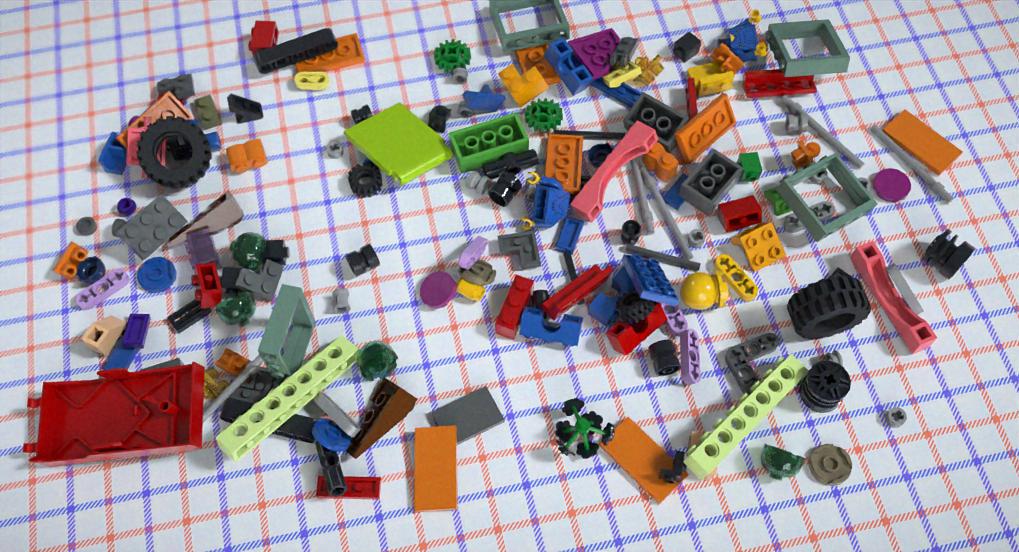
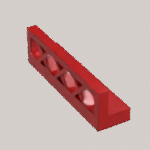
(774, 78)
(576, 291)

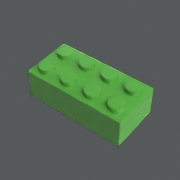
(488, 141)

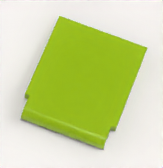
(399, 143)

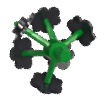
(586, 424)

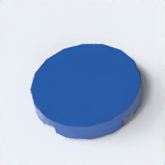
(156, 275)
(330, 435)

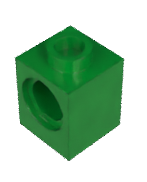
(751, 165)

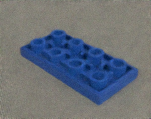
(649, 279)

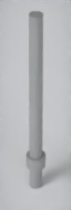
(797, 109)
(651, 183)
(937, 187)
(646, 215)
(250, 368)

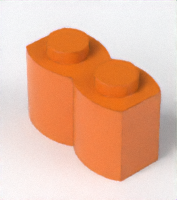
(246, 156)
(661, 162)

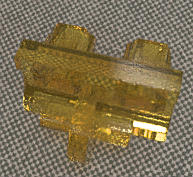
(655, 66)
(211, 388)

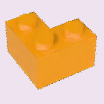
(523, 87)

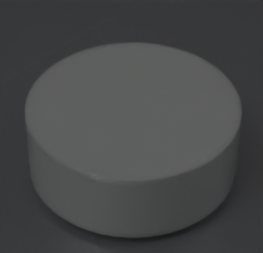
(86, 226)

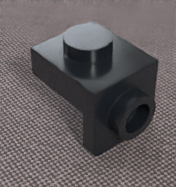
(438, 117)
(178, 151)
(674, 475)

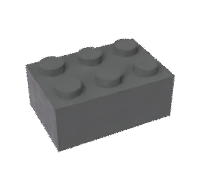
(657, 116)
(710, 182)
(152, 227)

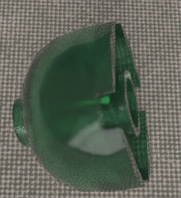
(247, 250)
(237, 309)
(376, 360)
(780, 462)

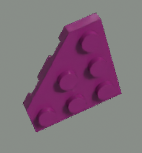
(595, 51)

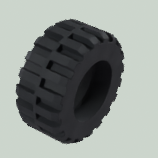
(156, 135)
(828, 307)

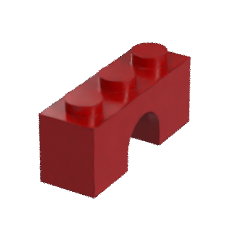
(512, 309)
(626, 337)

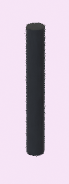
(571, 270)

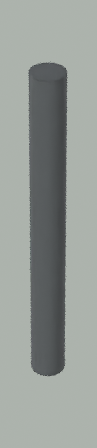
(663, 257)

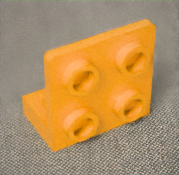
(760, 245)

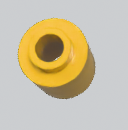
(470, 290)

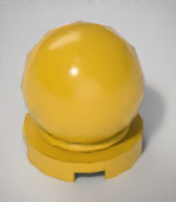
(703, 290)

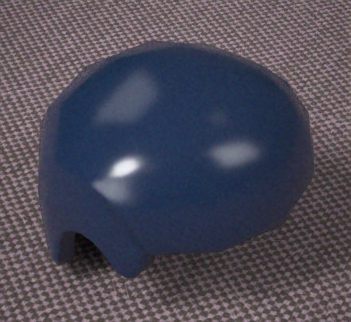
(598, 154)
(90, 270)

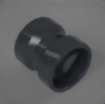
(361, 114)
(630, 232)

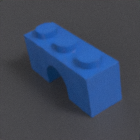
(559, 57)
(603, 307)
(534, 327)

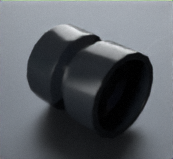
(505, 189)
(362, 260)
(664, 357)

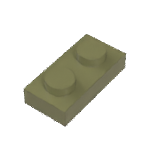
(207, 112)

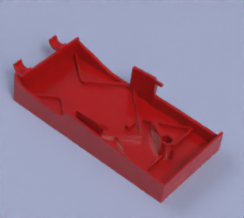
(119, 416)

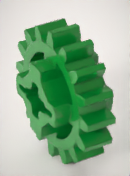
(452, 55)
(543, 115)

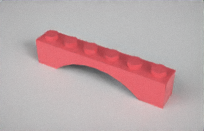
(635, 143)
(912, 328)

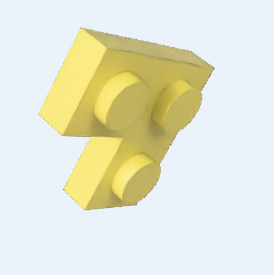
(621, 74)

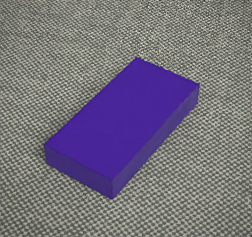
(136, 331)

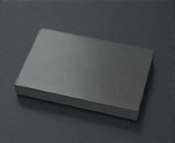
(470, 414)

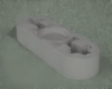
(817, 208)
(904, 289)
(337, 414)

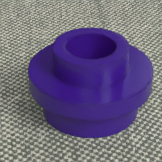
(126, 202)

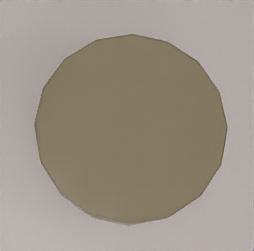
(479, 273)
(830, 464)

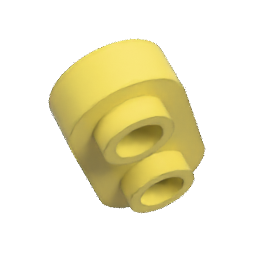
(313, 80)

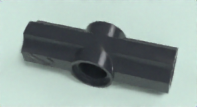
(510, 163)
(331, 470)

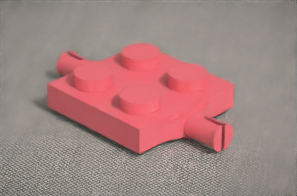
(133, 136)

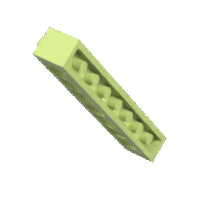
(286, 406)
(699, 461)

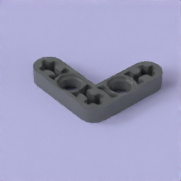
(745, 357)

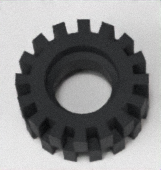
(365, 171)
(633, 307)

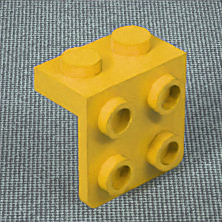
(710, 79)

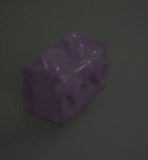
(202, 248)

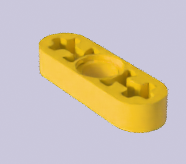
(734, 268)

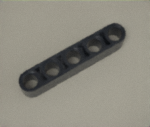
(295, 51)
(296, 427)

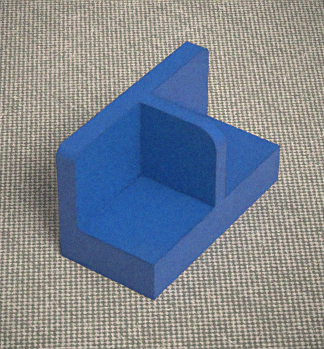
(483, 99)
(113, 156)

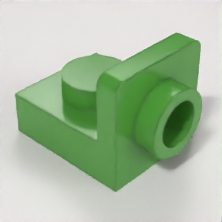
(777, 201)

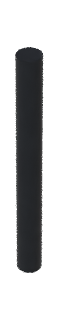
(592, 134)

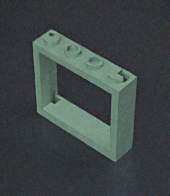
(529, 37)
(836, 63)
(848, 182)
(289, 306)

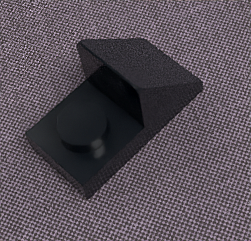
(244, 109)

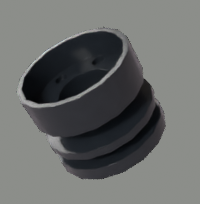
(948, 254)
(822, 396)

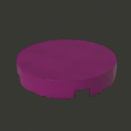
(891, 185)
(438, 289)

